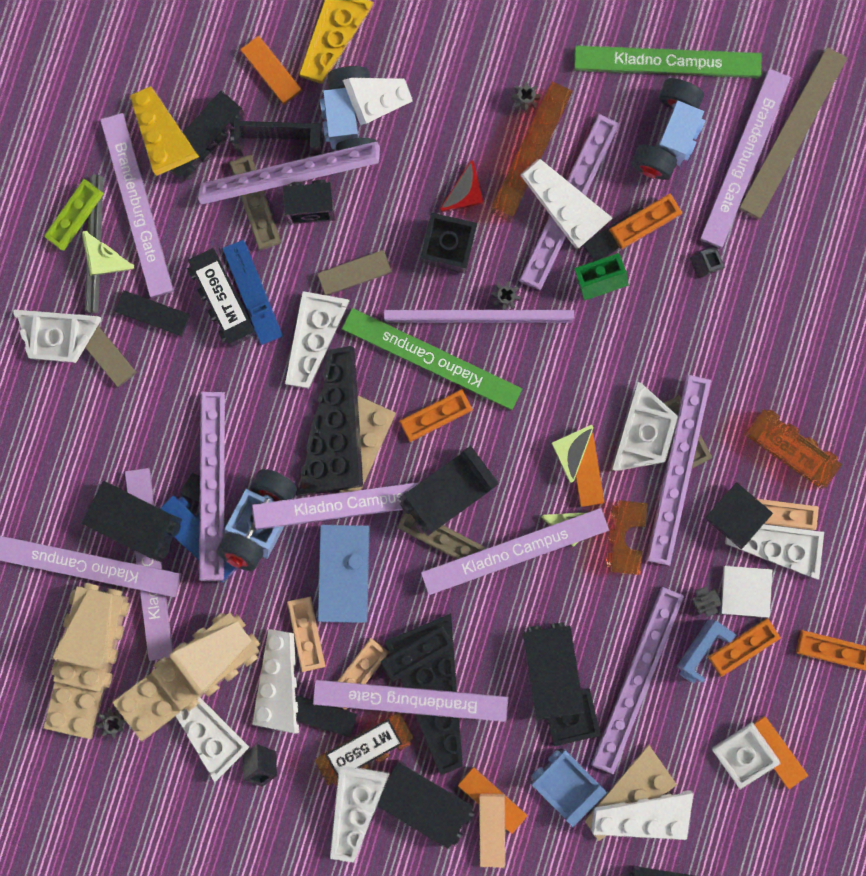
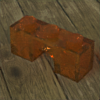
(622, 558)

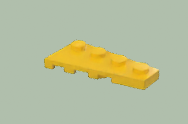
(331, 36)
(161, 135)

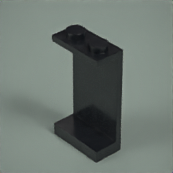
(277, 130)
(448, 491)
(132, 521)
(553, 671)
(425, 805)

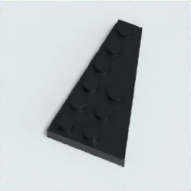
(334, 437)
(440, 732)

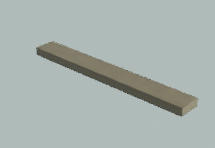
(793, 133)

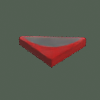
(465, 192)

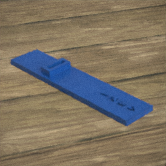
(252, 292)

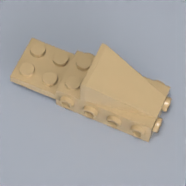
(85, 659)
(188, 675)

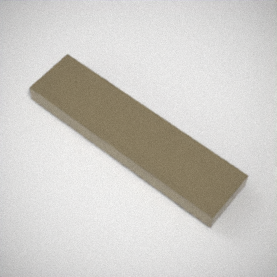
(257, 208)
(442, 539)

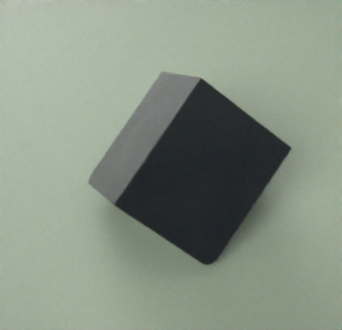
(259, 765)

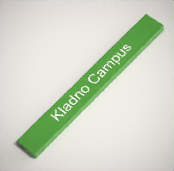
(667, 61)
(432, 359)

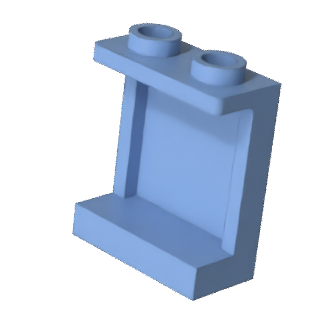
(699, 648)
(567, 786)

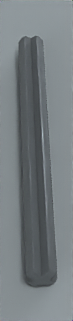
(94, 230)

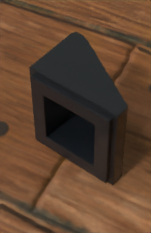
(707, 262)
(192, 488)

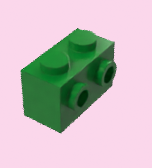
(601, 276)

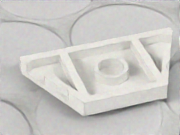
(55, 334)
(646, 432)

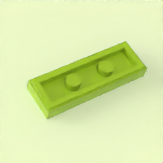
(73, 214)

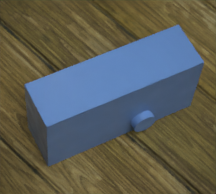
(344, 573)

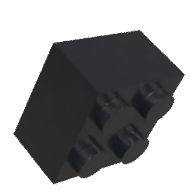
(308, 202)
(448, 243)

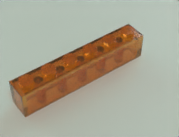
(531, 149)

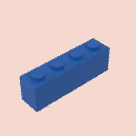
(189, 530)

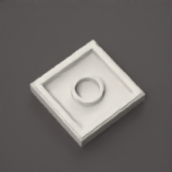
(746, 591)
(746, 755)

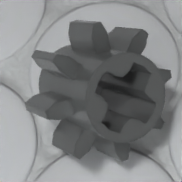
(526, 90)
(506, 289)
(706, 601)
(110, 728)

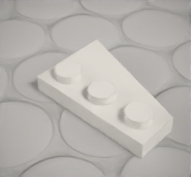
(376, 96)

